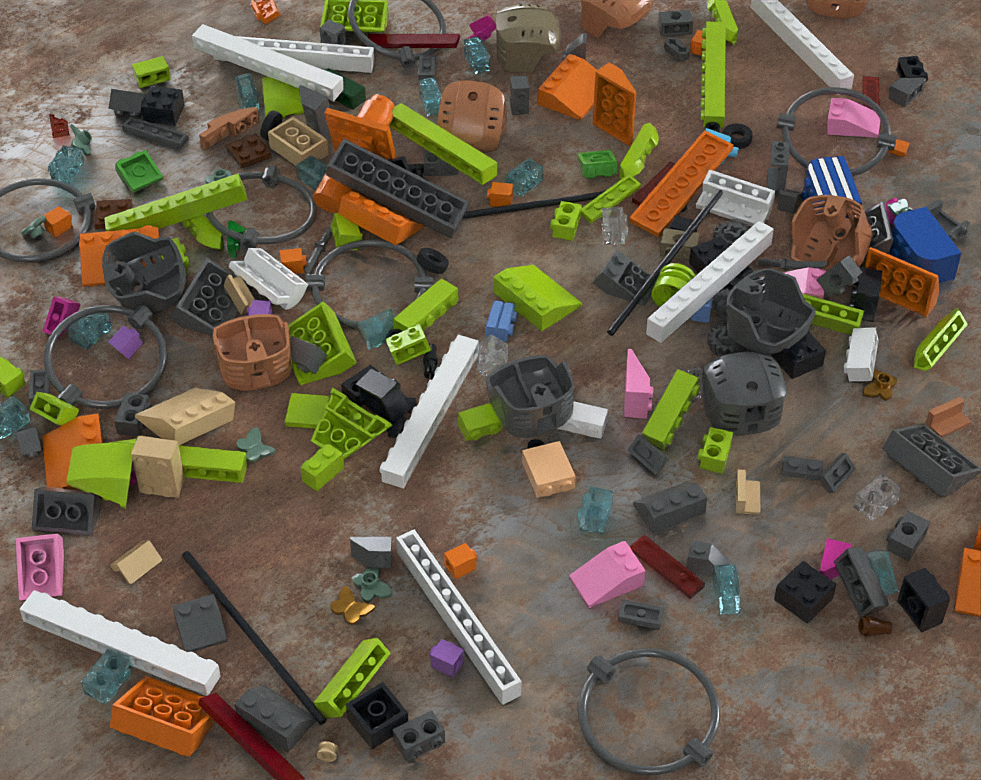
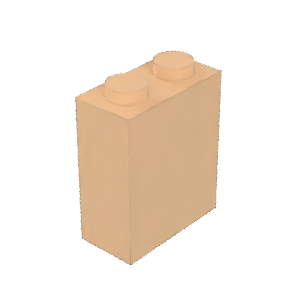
(548, 469)

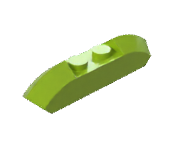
(722, 13)
(641, 147)
(205, 232)
(939, 340)

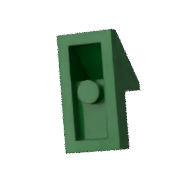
(232, 244)

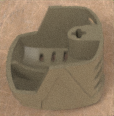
(520, 52)

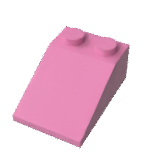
(852, 119)
(808, 282)
(637, 389)
(40, 565)
(608, 575)

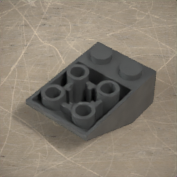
(622, 278)

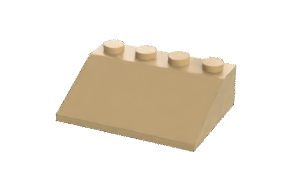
(188, 415)

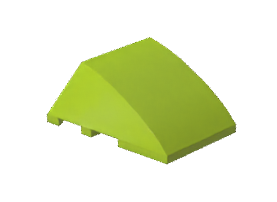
(281, 97)
(347, 425)
(103, 469)

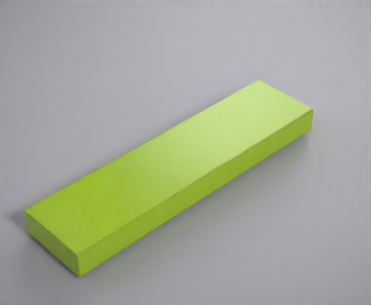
(610, 198)

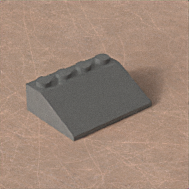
(206, 300)
(930, 458)

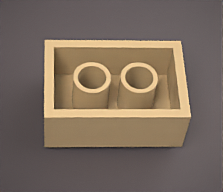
(297, 141)
(158, 466)

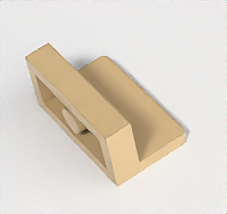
(239, 293)
(747, 494)
(137, 561)

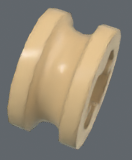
(327, 751)

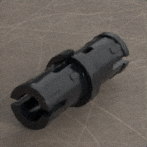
(430, 362)

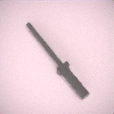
(319, 247)
(784, 263)

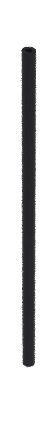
(530, 205)
(654, 276)
(269, 656)

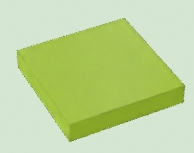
(305, 410)

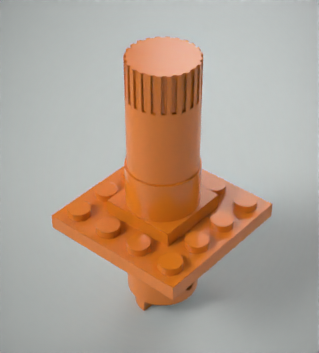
(368, 130)

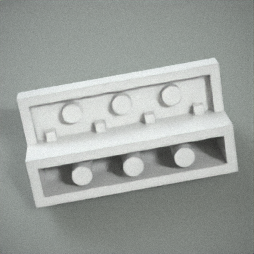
(740, 198)
(270, 278)

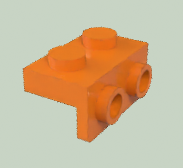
(265, 10)

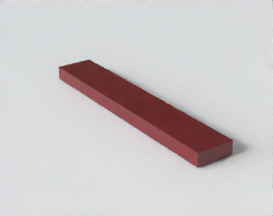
(415, 40)
(248, 738)

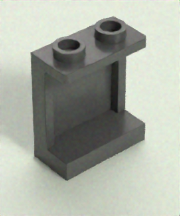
(779, 158)
(953, 228)

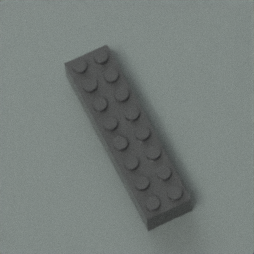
(397, 188)

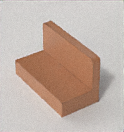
(947, 417)

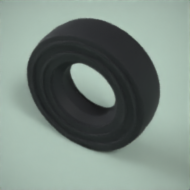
(271, 121)
(742, 130)
(432, 260)

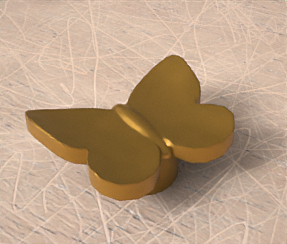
(881, 385)
(349, 607)

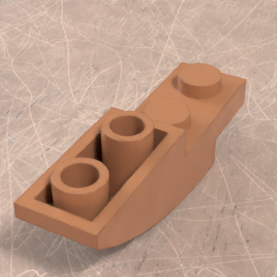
(230, 123)

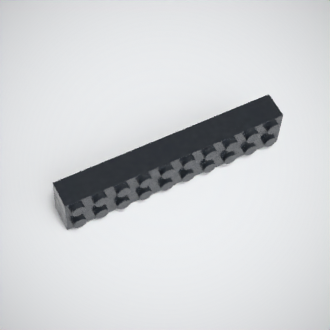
(796, 360)

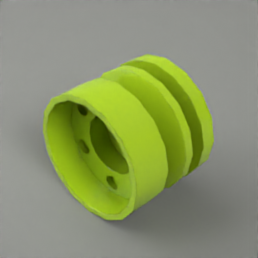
(670, 281)

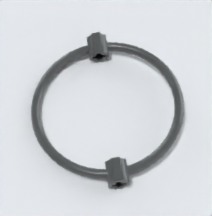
(404, 54)
(885, 142)
(81, 202)
(250, 237)
(317, 280)
(138, 319)
(695, 750)

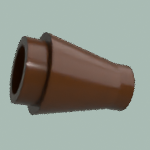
(873, 626)

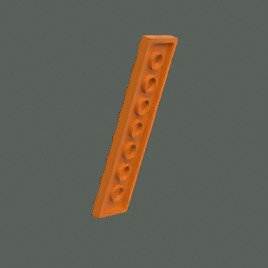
(680, 183)

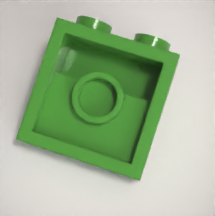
(597, 163)
(138, 171)

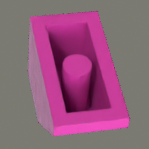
(59, 311)
(831, 552)

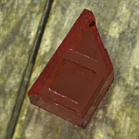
(59, 127)

